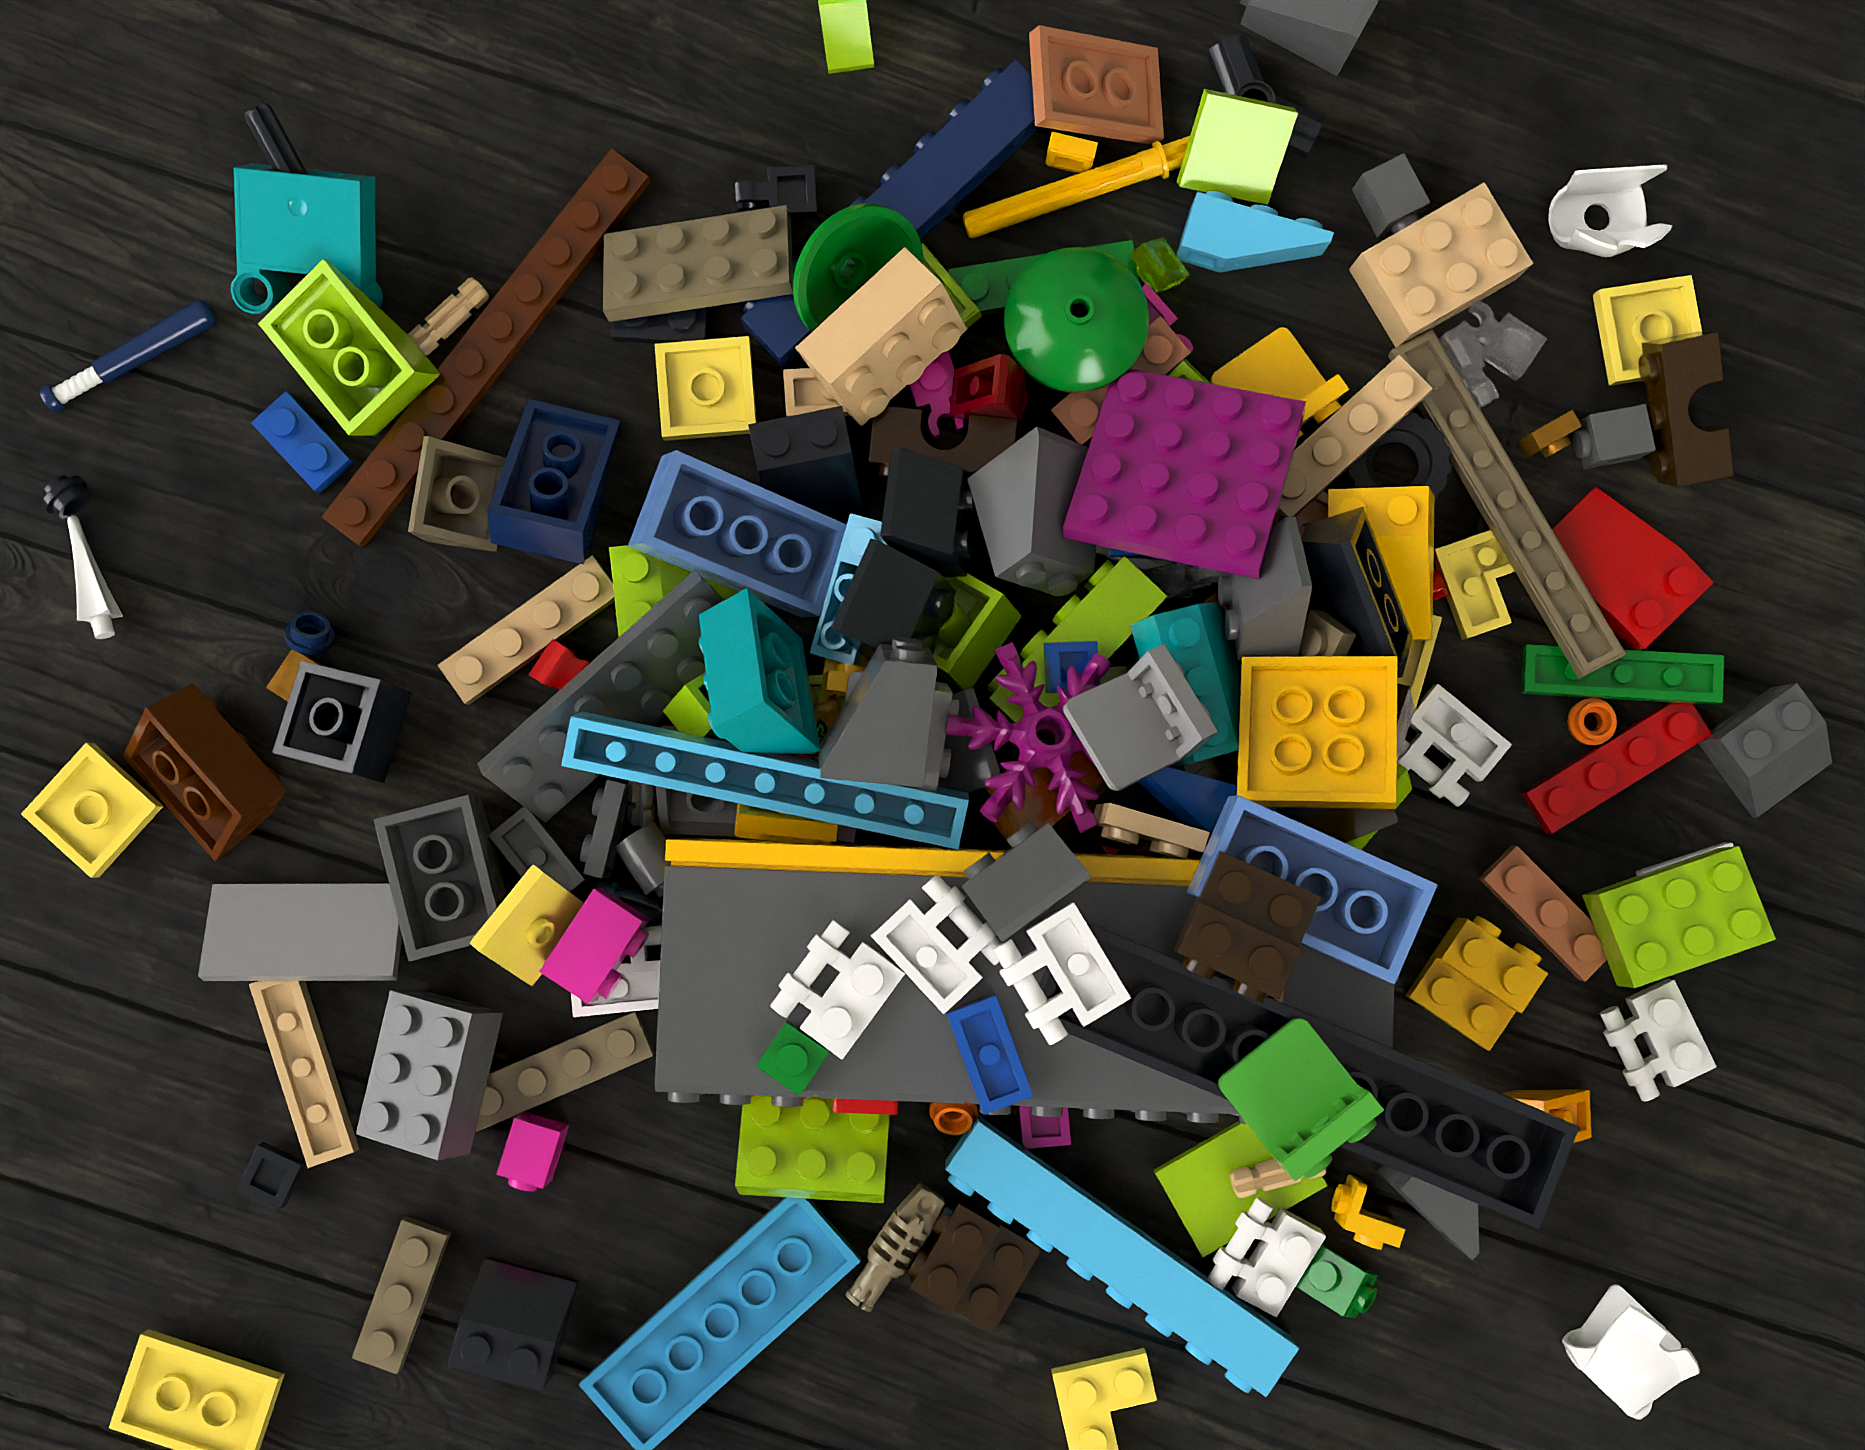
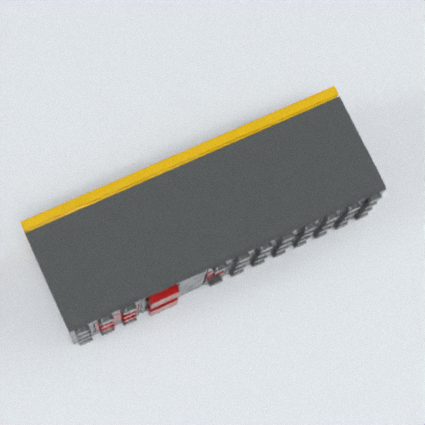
(750, 907)

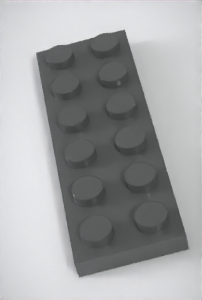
(625, 682)

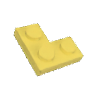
(1470, 577)
(1095, 1388)

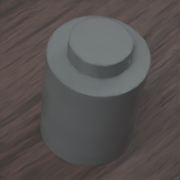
(645, 858)

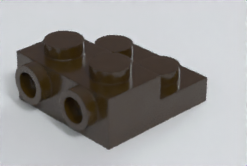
(1246, 927)
(972, 1264)

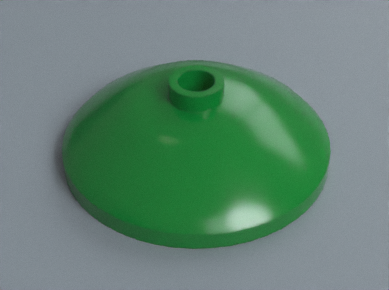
(864, 239)
(1070, 350)

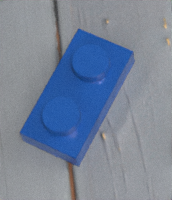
(302, 442)
(989, 1054)

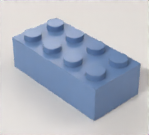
(738, 534)
(1366, 904)

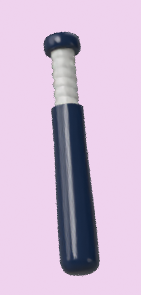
(150, 343)

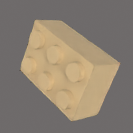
(1440, 265)
(883, 337)

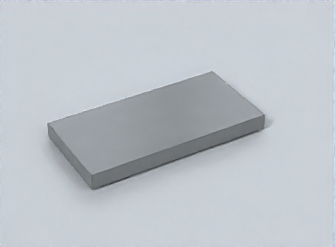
(301, 933)

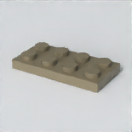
(697, 263)

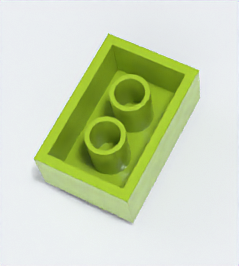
(1678, 917)
(811, 1152)

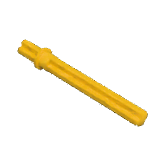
(1076, 188)

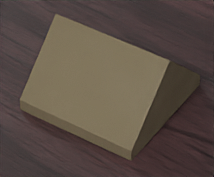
(454, 494)

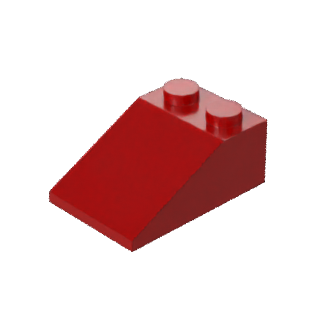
(1629, 568)

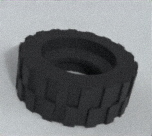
(1425, 443)

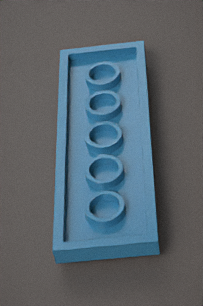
(719, 1322)

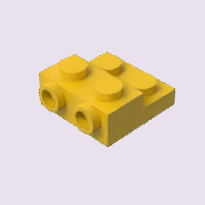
(1477, 980)

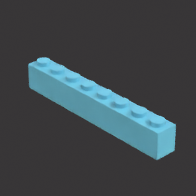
(760, 779)
(1121, 1256)

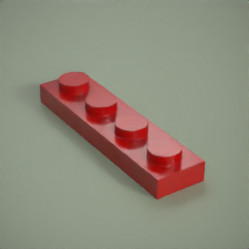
(1615, 765)

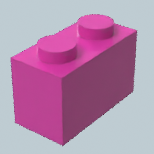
(596, 946)

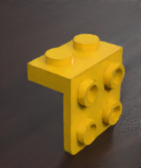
(1284, 370)

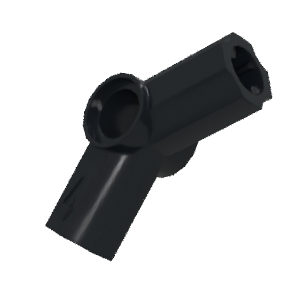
(1240, 76)

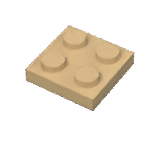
(1165, 835)

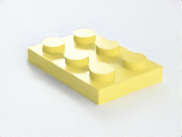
(194, 1397)

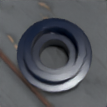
(309, 633)

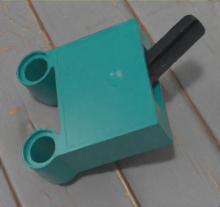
(296, 218)

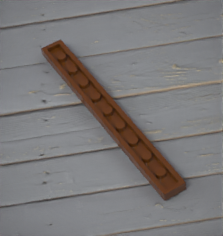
(488, 346)

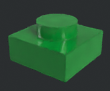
(793, 1058)

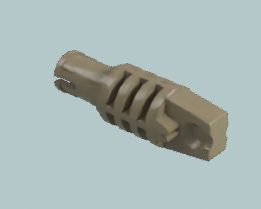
(896, 1245)

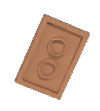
(1096, 85)

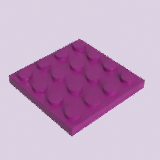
(1185, 472)

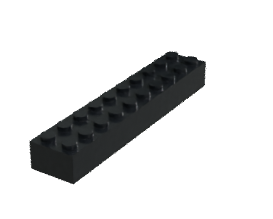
(1431, 1119)

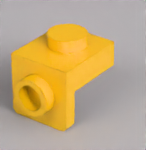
(1368, 1226)

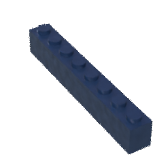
(926, 187)

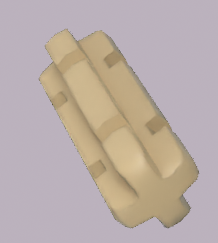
(449, 315)
(1266, 1175)

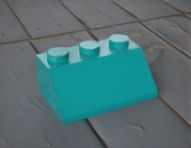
(1209, 665)
(756, 678)

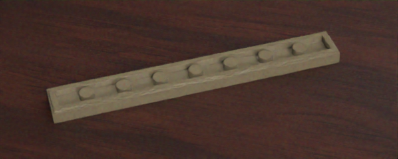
(1511, 511)

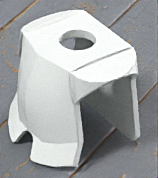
(1623, 199)
(1629, 1353)

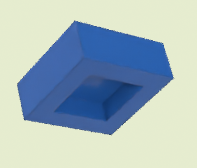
(1061, 656)

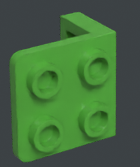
(1299, 1099)

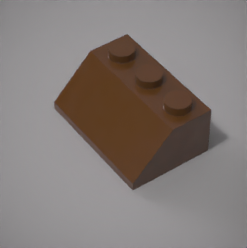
(203, 770)

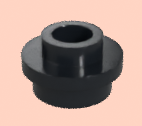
(65, 496)

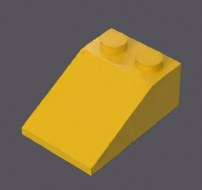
(1405, 535)

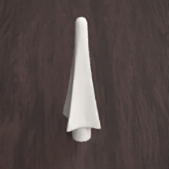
(94, 598)

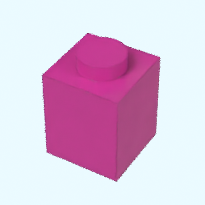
(532, 1151)

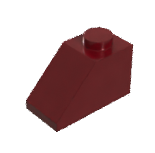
(989, 389)

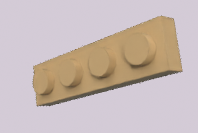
(1351, 433)
(529, 630)
(304, 1070)

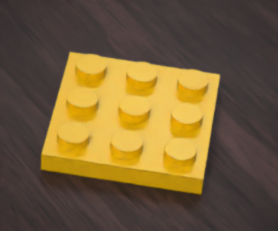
(1318, 732)

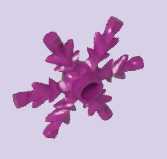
(1024, 733)

